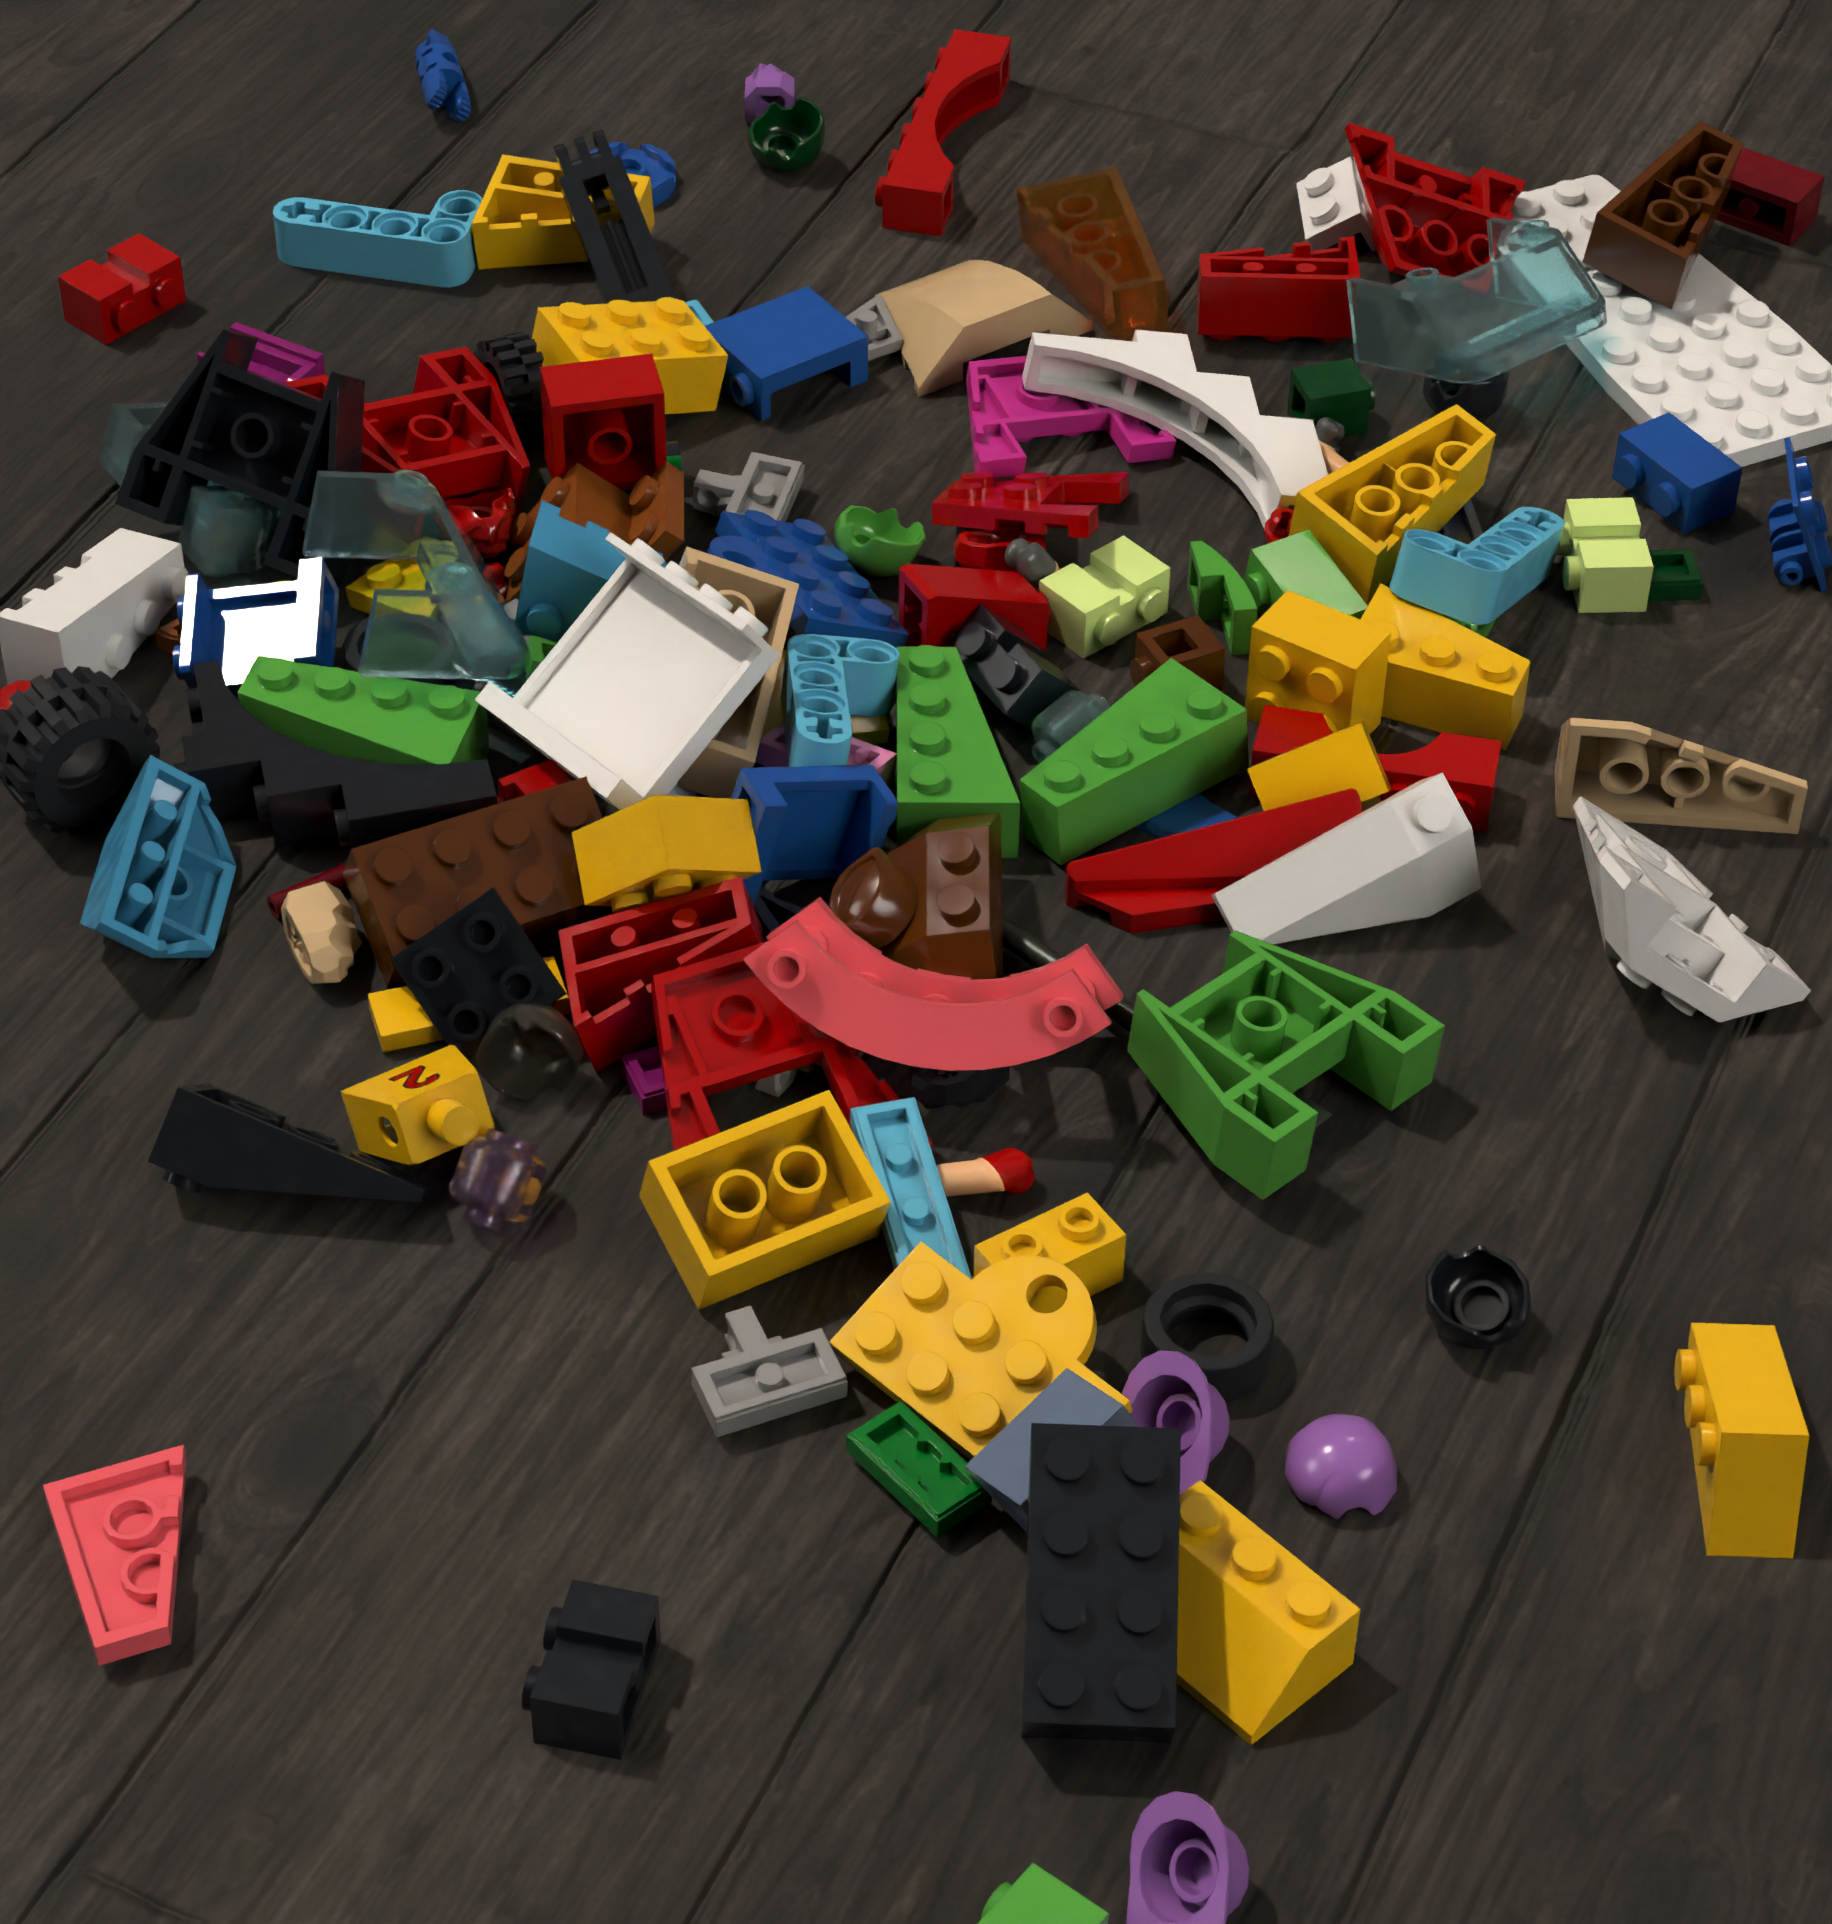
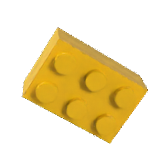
(683, 349)
(763, 1199)

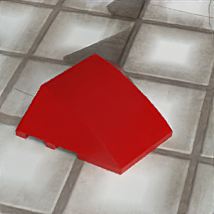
(1424, 211)

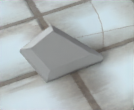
(877, 323)

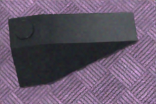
(240, 1145)

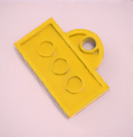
(969, 1348)

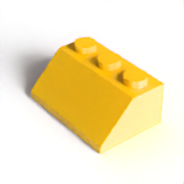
(1252, 1619)

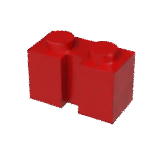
(125, 291)

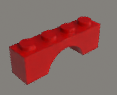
(1466, 761)

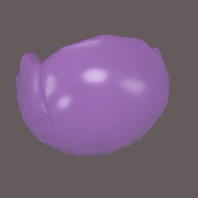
(1341, 1465)

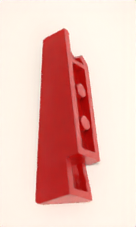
(1174, 876)

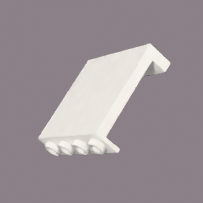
(638, 680)

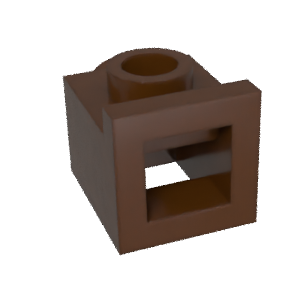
(1186, 642)

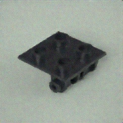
(475, 970)

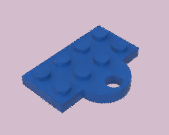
(830, 592)

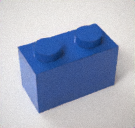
(1677, 472)

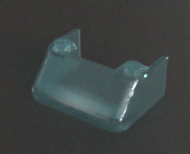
(1484, 319)
(441, 632)

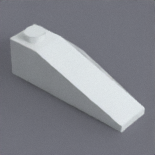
(1370, 871)

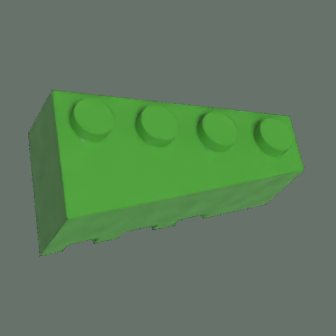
(946, 749)
(1134, 763)

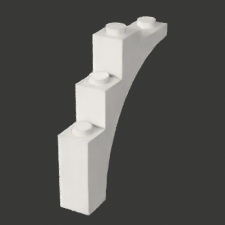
(1209, 411)

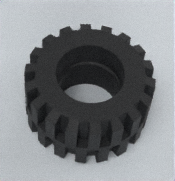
(50, 723)

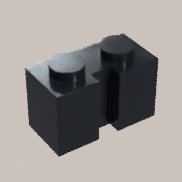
(1009, 666)
(593, 1669)

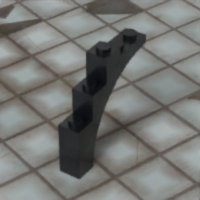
(313, 790)

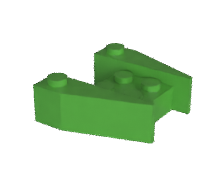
(1262, 1033)

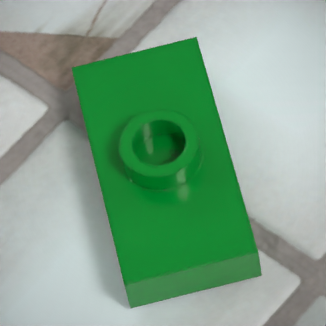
(917, 1468)

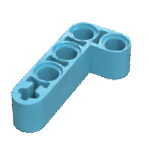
(380, 241)
(1481, 577)
(824, 685)

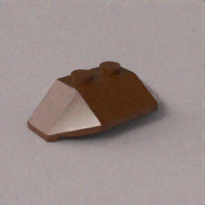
(958, 901)

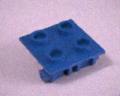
(1796, 528)

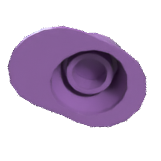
(1175, 1393)
(1184, 1864)

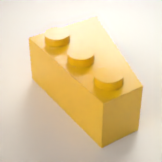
(528, 220)
(1446, 673)
(1743, 1438)

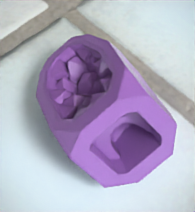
(767, 86)

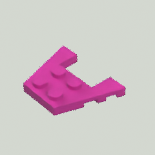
(1007, 414)

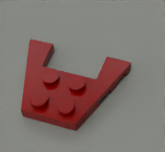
(1030, 501)

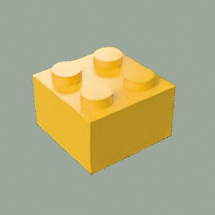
(1317, 663)
(664, 849)

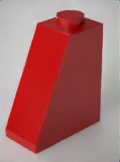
(942, 598)

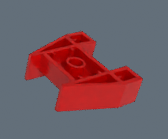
(447, 430)

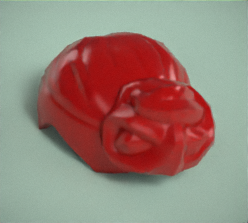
(486, 519)

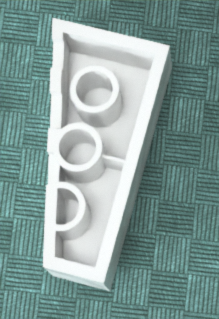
(95, 611)

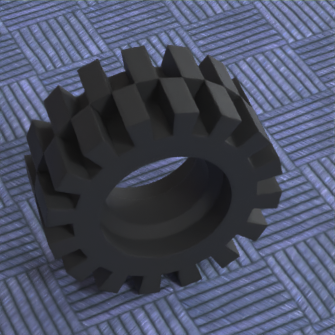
(517, 372)

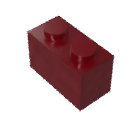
(1771, 198)

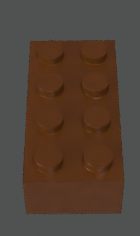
(432, 872)

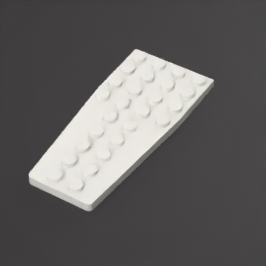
(1709, 361)

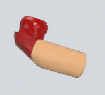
(1000, 1171)

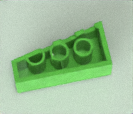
(366, 715)

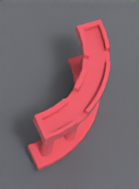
(924, 1015)

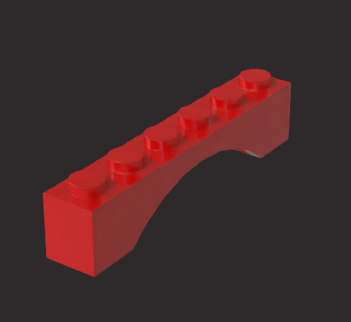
(920, 178)

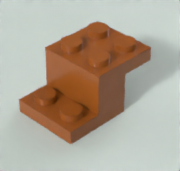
(649, 513)

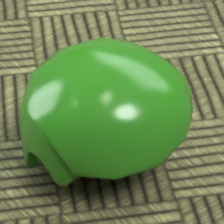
(877, 541)

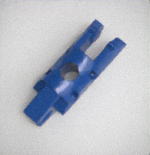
(442, 76)

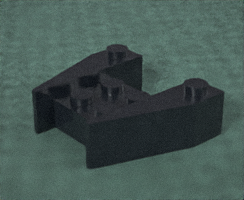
(251, 439)

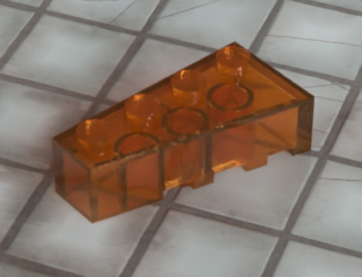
(1096, 249)

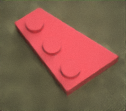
(123, 1549)

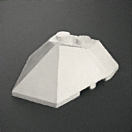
(1669, 931)

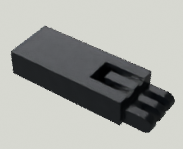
(620, 251)

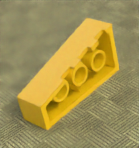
(1397, 487)

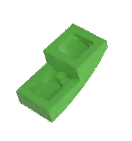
(1221, 595)

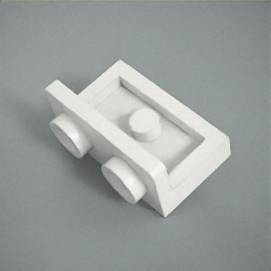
(1333, 205)

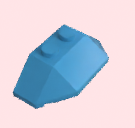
(162, 869)

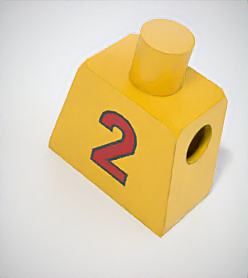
(430, 1106)

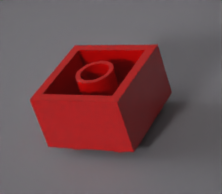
(604, 418)

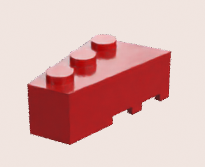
(1277, 294)
(616, 956)

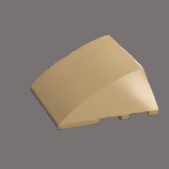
(970, 314)

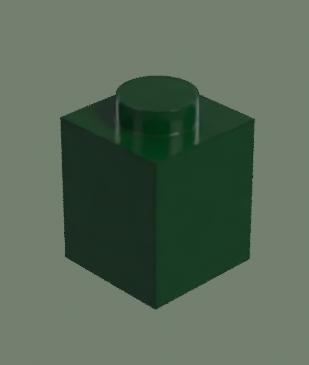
(1334, 392)

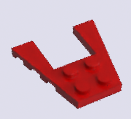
(729, 1030)

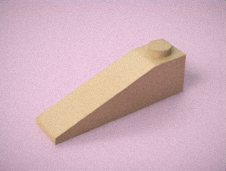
(1670, 781)

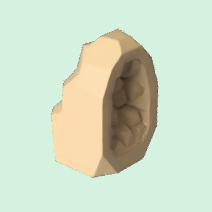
(320, 932)

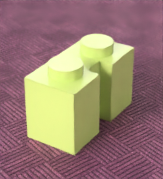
(1605, 556)
(1107, 598)

